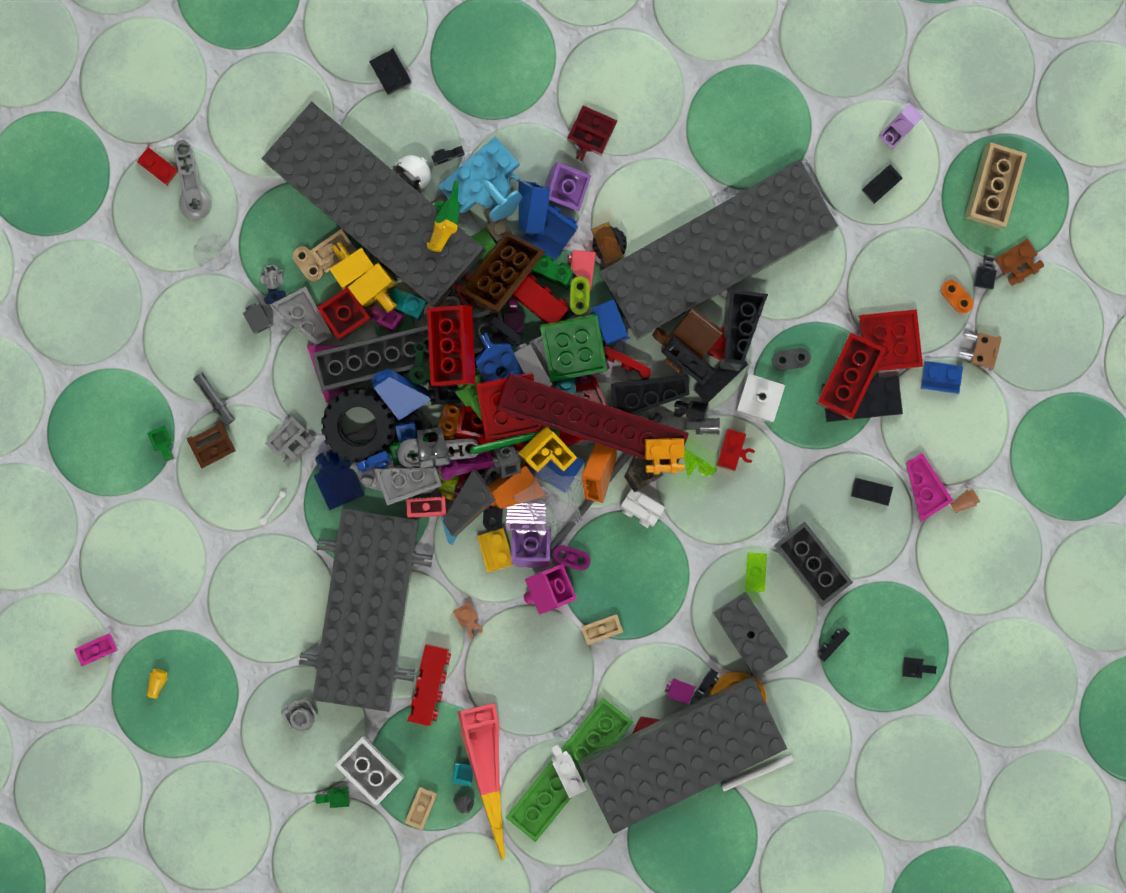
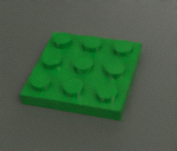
(573, 348)

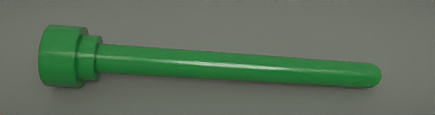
(507, 441)

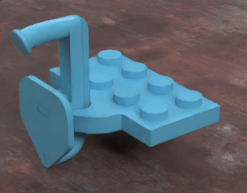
(483, 179)

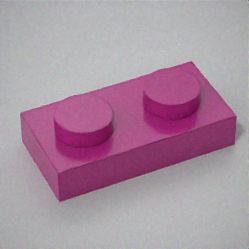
(96, 649)

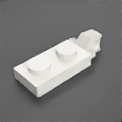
(567, 772)

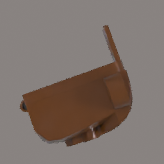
(694, 331)

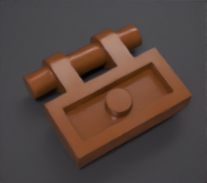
(1014, 258)

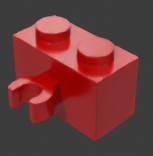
(732, 450)

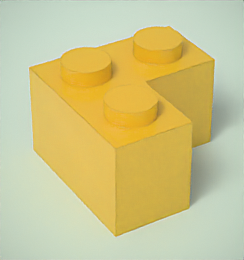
(547, 447)

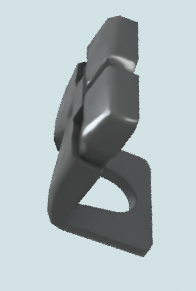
(432, 455)

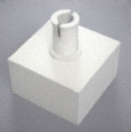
(760, 398)

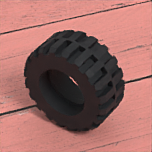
(340, 442)

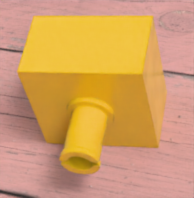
(351, 266)
(374, 287)

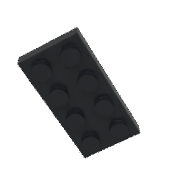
(879, 400)

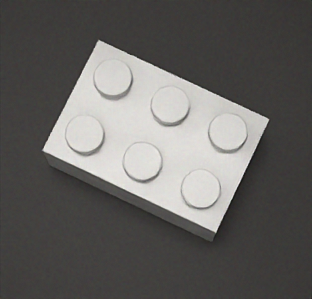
(369, 771)

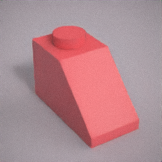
(582, 264)

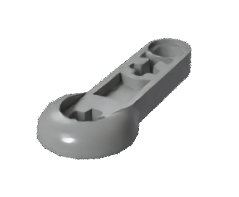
(191, 186)
(412, 444)

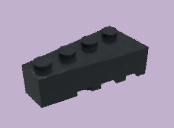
(645, 394)

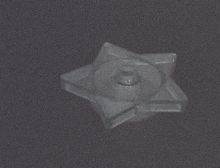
(547, 513)

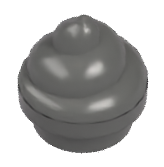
(464, 803)

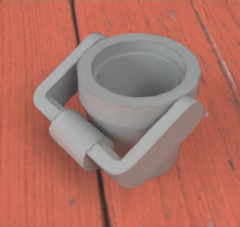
(301, 717)

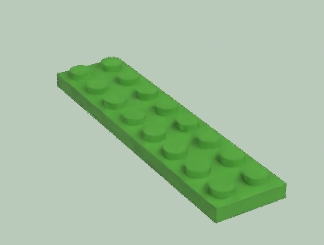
(547, 794)

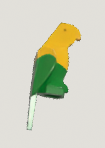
(446, 220)

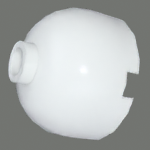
(414, 171)

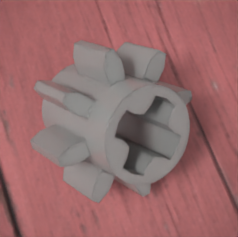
(271, 276)

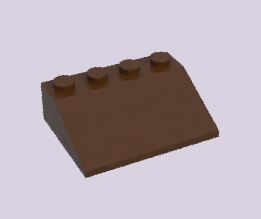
(501, 272)

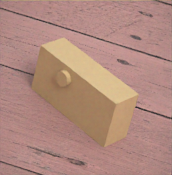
(995, 185)

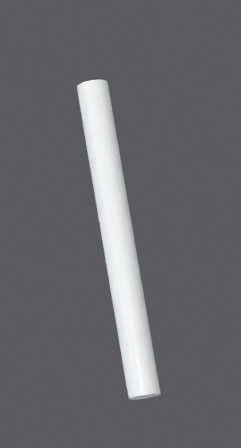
(757, 773)

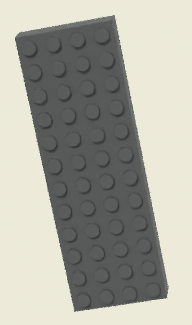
(371, 204)
(718, 249)

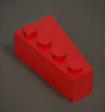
(429, 685)

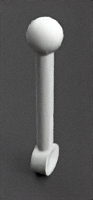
(263, 521)

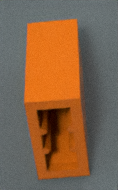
(598, 472)
(506, 488)

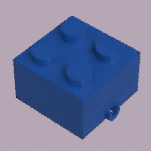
(610, 323)

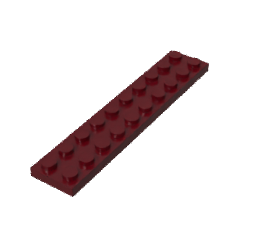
(582, 416)

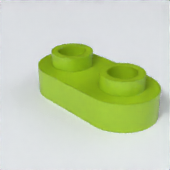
(578, 296)

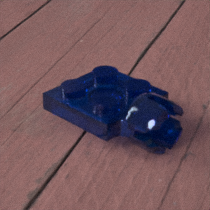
(336, 480)

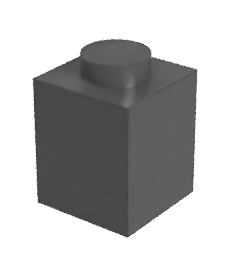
(257, 318)

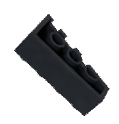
(740, 323)

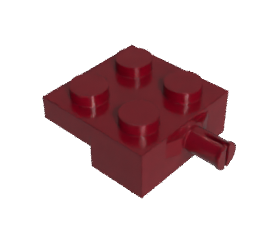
(591, 132)

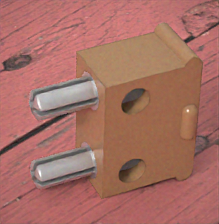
(987, 351)

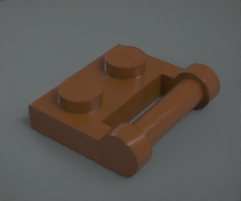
(214, 450)

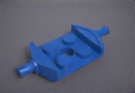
(495, 356)

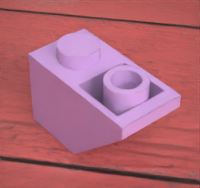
(900, 126)

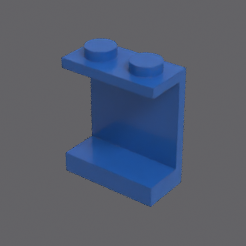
(557, 233)

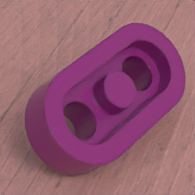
(571, 557)

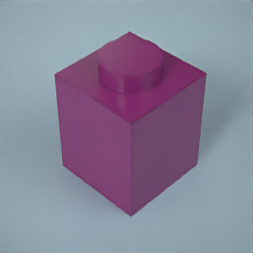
(679, 690)

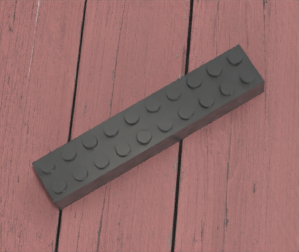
(362, 360)

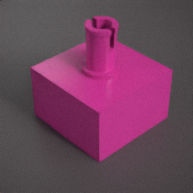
(549, 589)

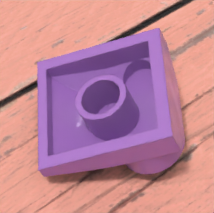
(567, 185)
(530, 549)

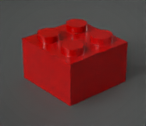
(344, 314)

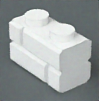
(642, 507)

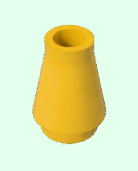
(157, 680)

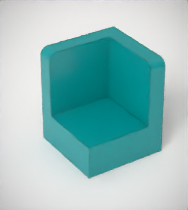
(463, 774)

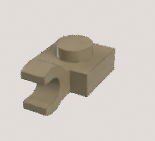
(496, 229)

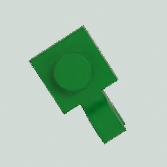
(161, 440)
(337, 797)

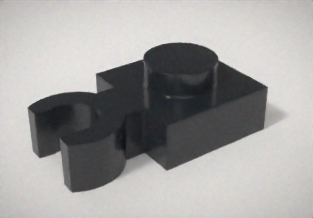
(442, 156)
(709, 680)

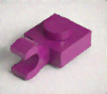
(514, 320)
(388, 321)

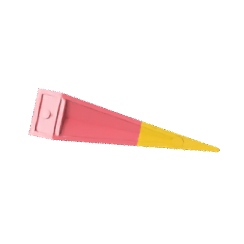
(481, 742)

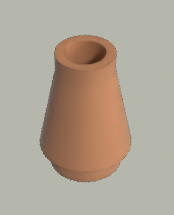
(965, 501)

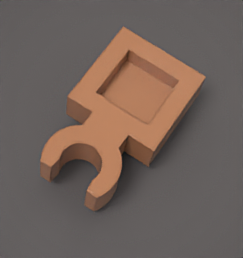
(466, 616)

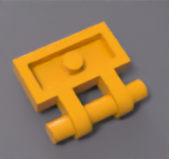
(664, 449)

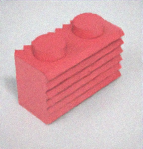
(426, 507)

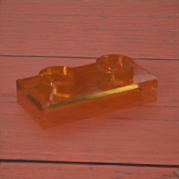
(607, 243)

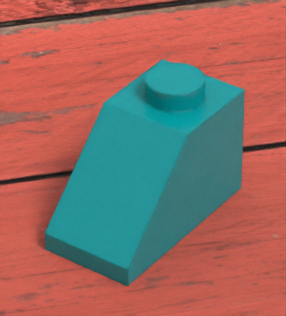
(408, 303)

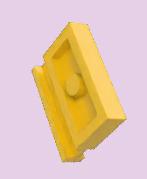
(495, 550)

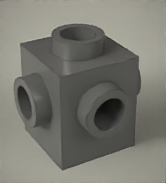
(507, 461)

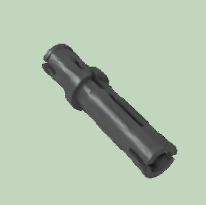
(212, 396)

